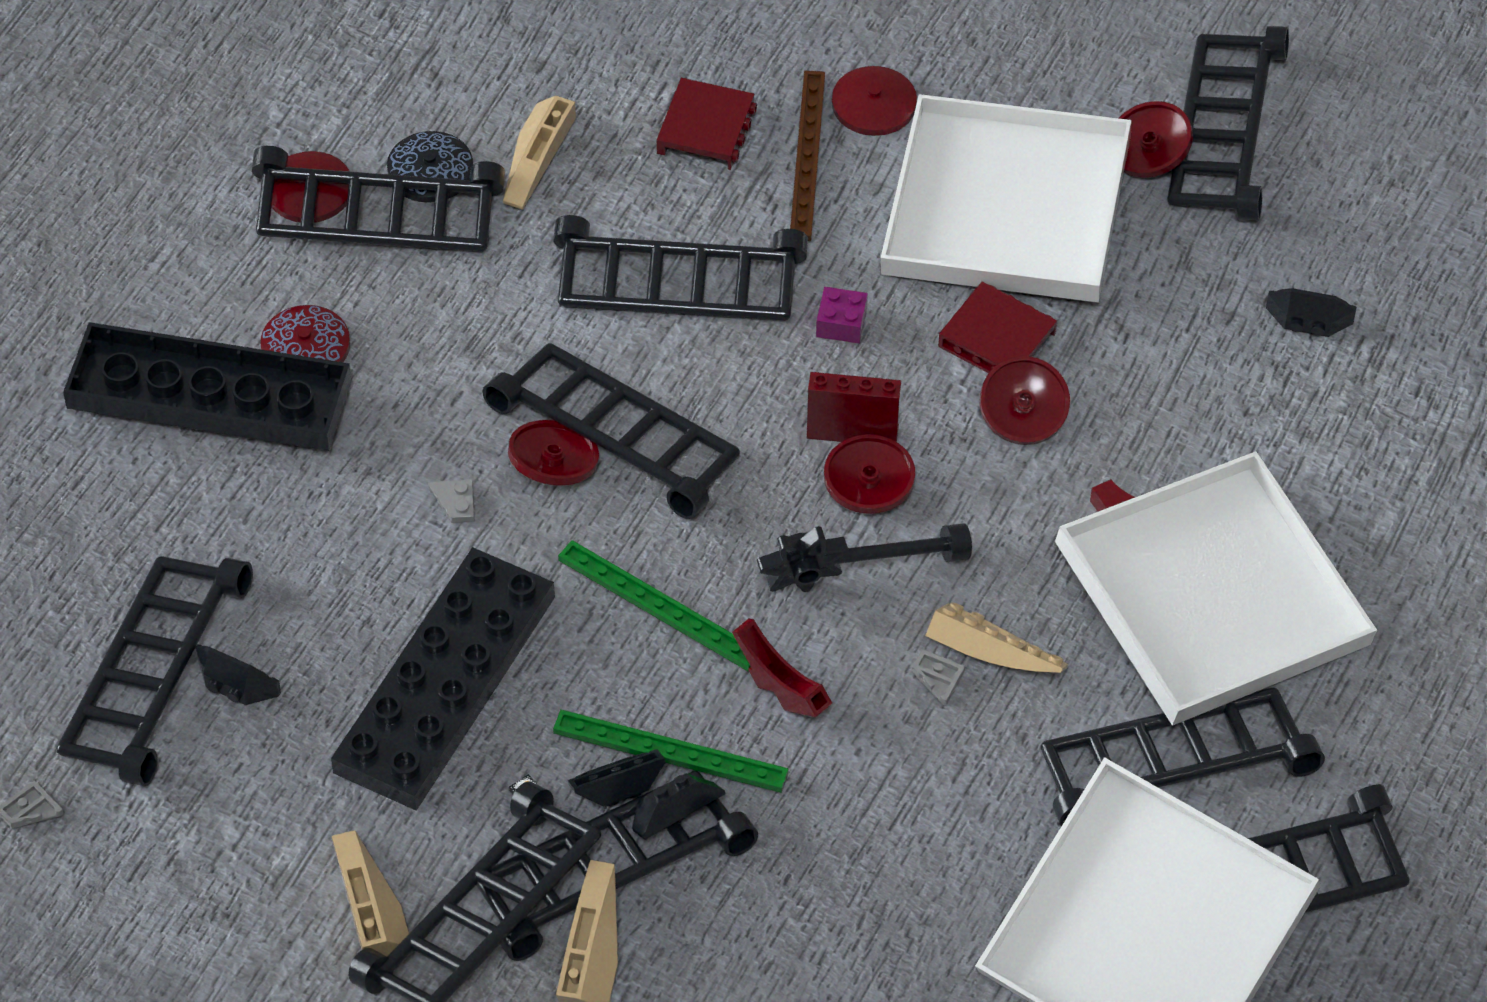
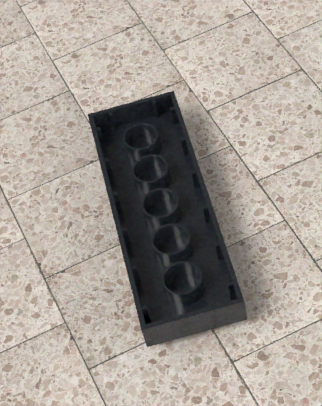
(208, 386)
(443, 678)

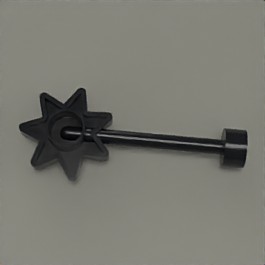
(809, 556)

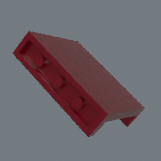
(707, 120)
(994, 328)
(852, 407)

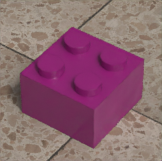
(841, 315)

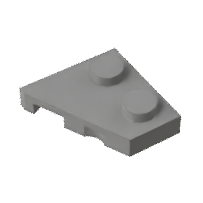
(455, 499)
(938, 674)
(29, 806)

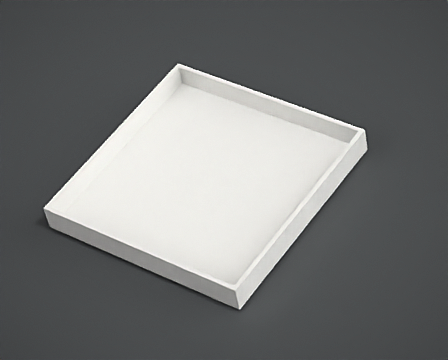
(1007, 198)
(1214, 587)
(1146, 905)

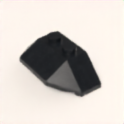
(1310, 311)
(235, 678)
(619, 779)
(672, 803)

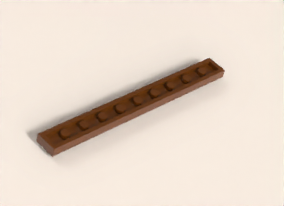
(808, 152)

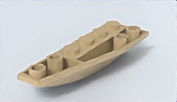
(537, 146)
(988, 642)
(372, 902)
(592, 944)

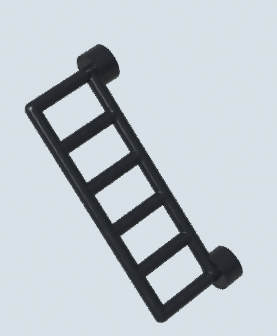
(271, 166)
(1247, 197)
(572, 234)
(687, 494)
(1299, 752)
(138, 763)
(1368, 806)
(532, 807)
(732, 832)

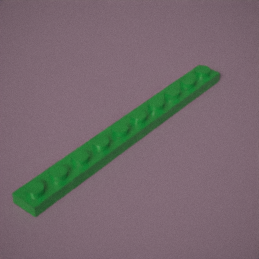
(653, 602)
(673, 750)

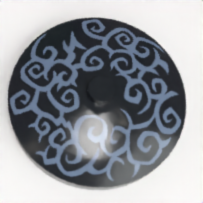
(430, 155)

